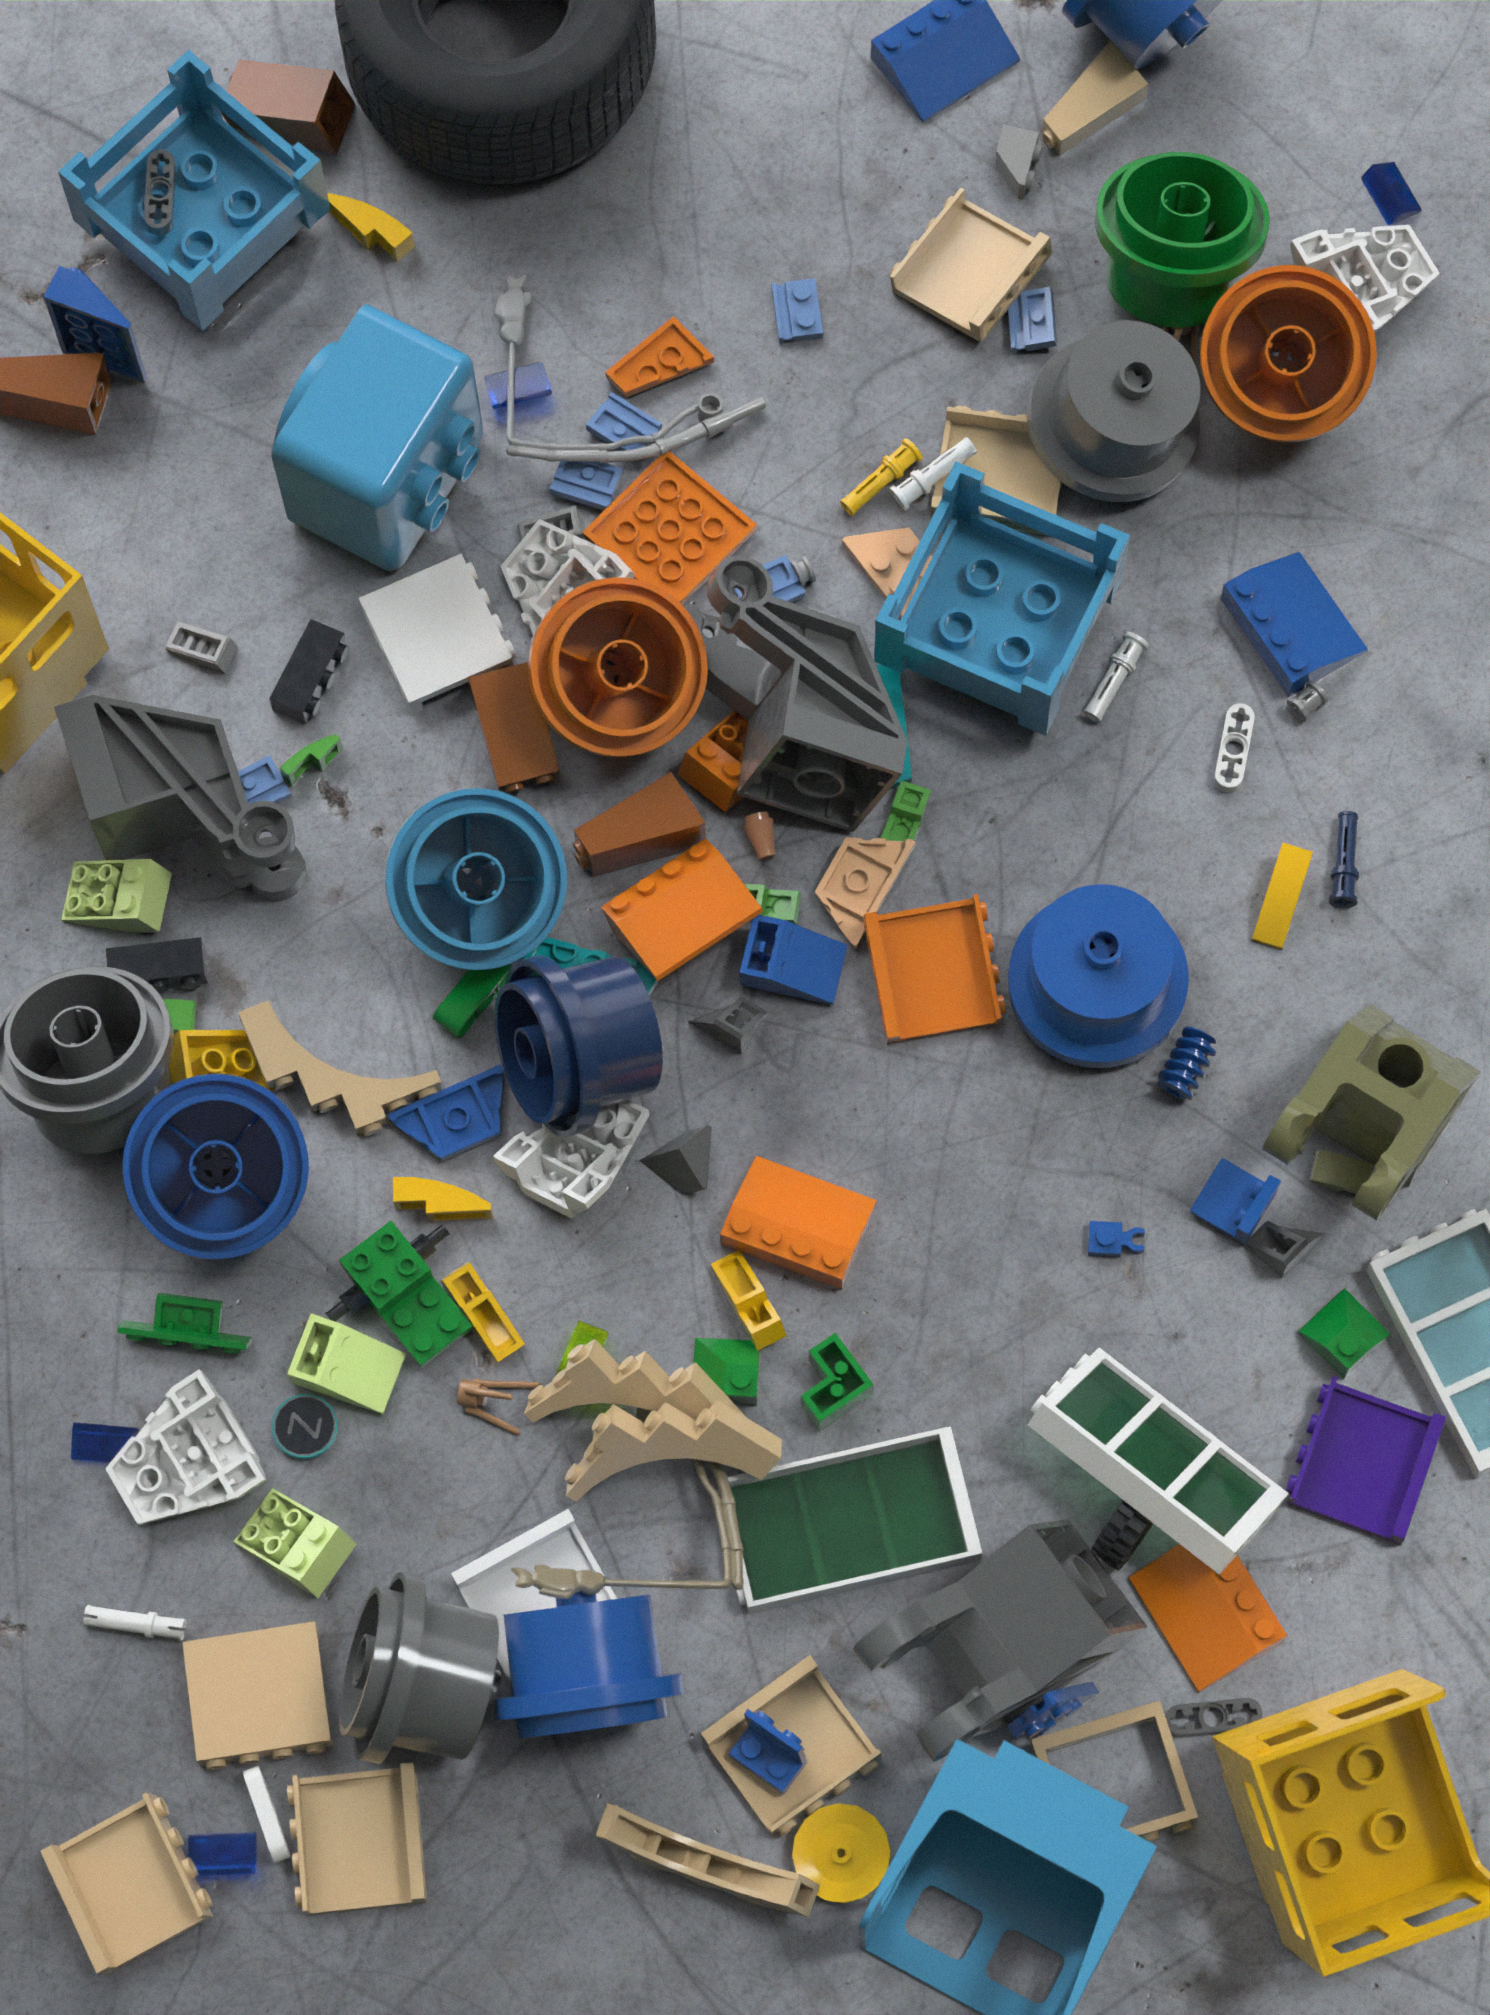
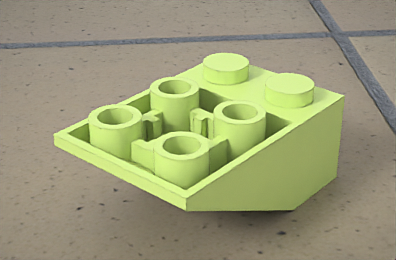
(117, 895)
(345, 1364)
(295, 1542)

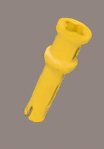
(890, 468)

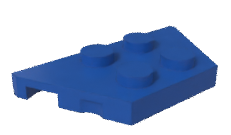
(455, 1116)
(1055, 1705)

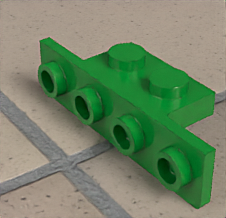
(188, 1321)

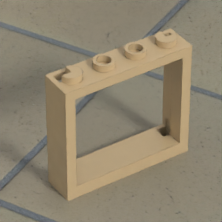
(1117, 1722)

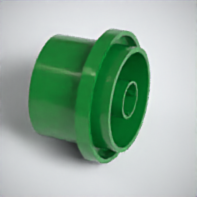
(1178, 235)

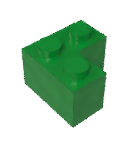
(842, 1384)

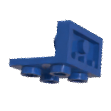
(1234, 1200)
(768, 1752)

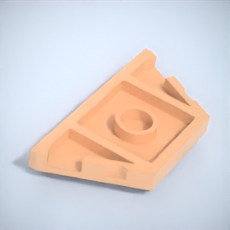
(885, 558)
(861, 881)

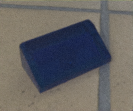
(1390, 192)
(529, 384)
(99, 1441)
(224, 1853)

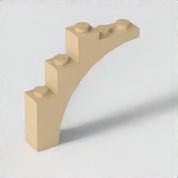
(364, 1097)
(638, 1382)
(715, 1436)
(707, 1865)

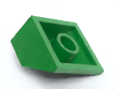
(1344, 1333)
(731, 1366)

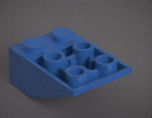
(791, 960)

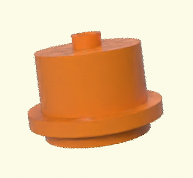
(1301, 318)
(650, 650)

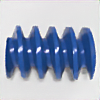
(1185, 1062)

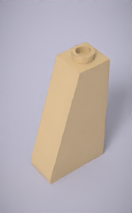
(1096, 98)

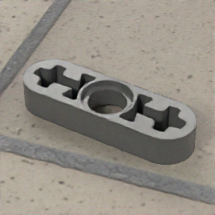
(165, 203)
(1186, 1712)

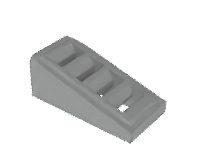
(561, 516)
(219, 655)

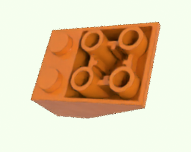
(716, 761)

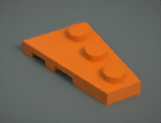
(659, 358)

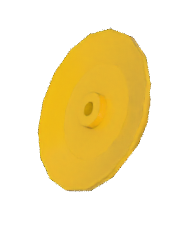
(842, 1852)

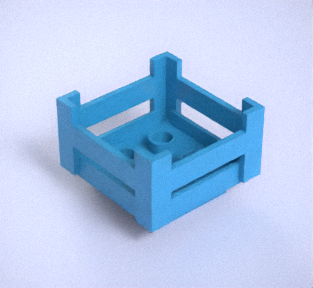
(229, 196)
(997, 605)

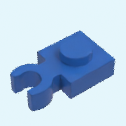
(1108, 1239)

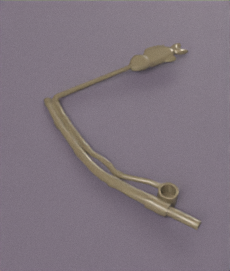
(566, 1582)

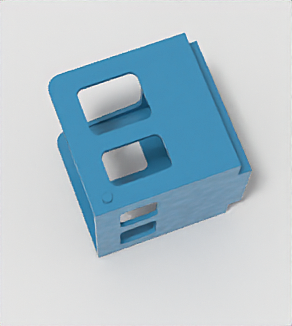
(1027, 1855)

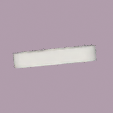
(1229, 726)
(266, 1814)

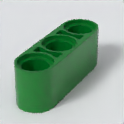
(470, 999)

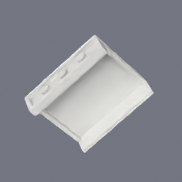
(436, 630)
(490, 1583)

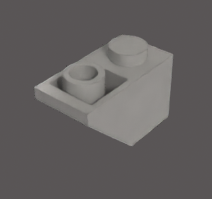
(1015, 157)

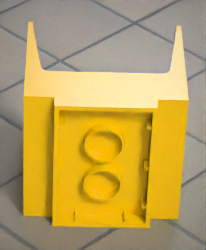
(45, 641)
(1353, 1820)

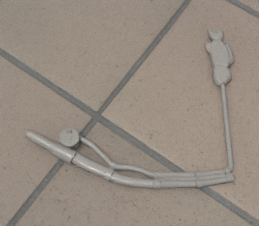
(511, 311)

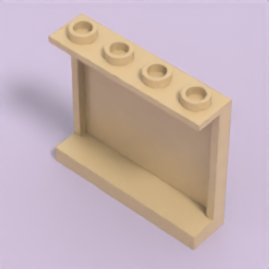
(969, 267)
(1004, 457)
(257, 1695)
(829, 1734)
(358, 1840)
(128, 1884)

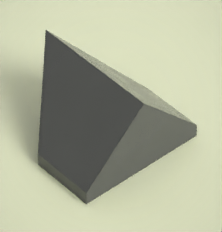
(733, 1024)
(683, 1160)
(1282, 1246)

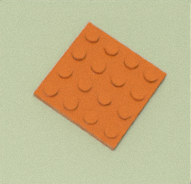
(671, 527)

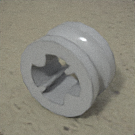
(804, 571)

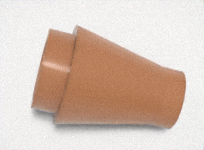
(760, 832)

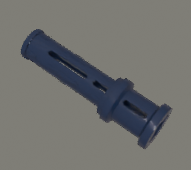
(1345, 872)

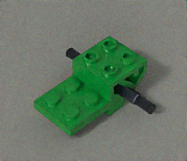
(403, 1292)

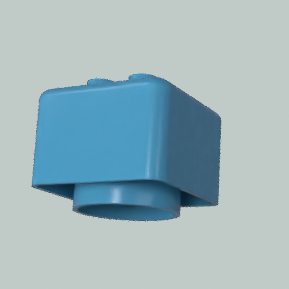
(378, 438)

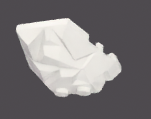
(1378, 266)
(553, 564)
(577, 1168)
(186, 1456)

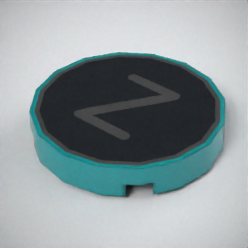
(305, 1426)

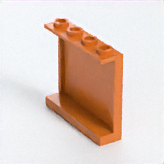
(934, 969)

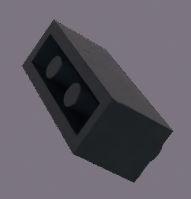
(309, 671)
(163, 963)

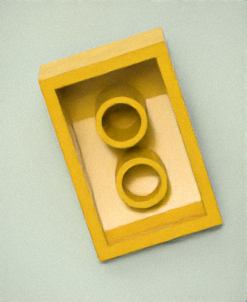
(214, 1053)

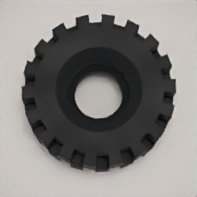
(1121, 1536)

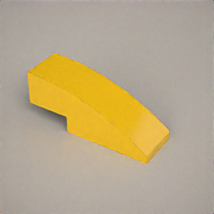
(371, 225)
(1282, 896)
(439, 1199)
(748, 1300)
(482, 1311)

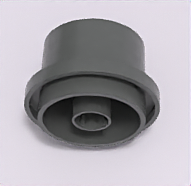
(1117, 412)
(85, 1055)
(418, 1674)

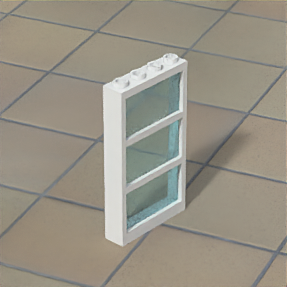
(1442, 1311)

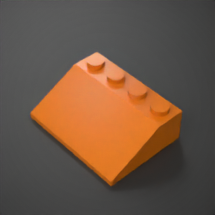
(681, 909)
(797, 1222)
(1207, 1617)

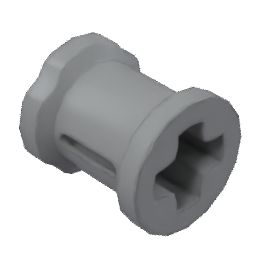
(1307, 701)

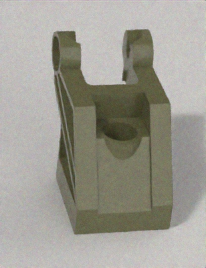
(1367, 1113)

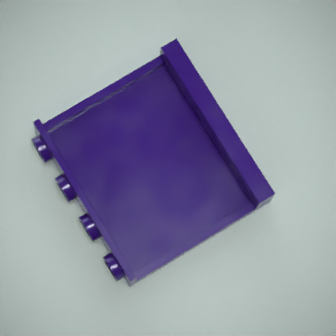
(1364, 1462)

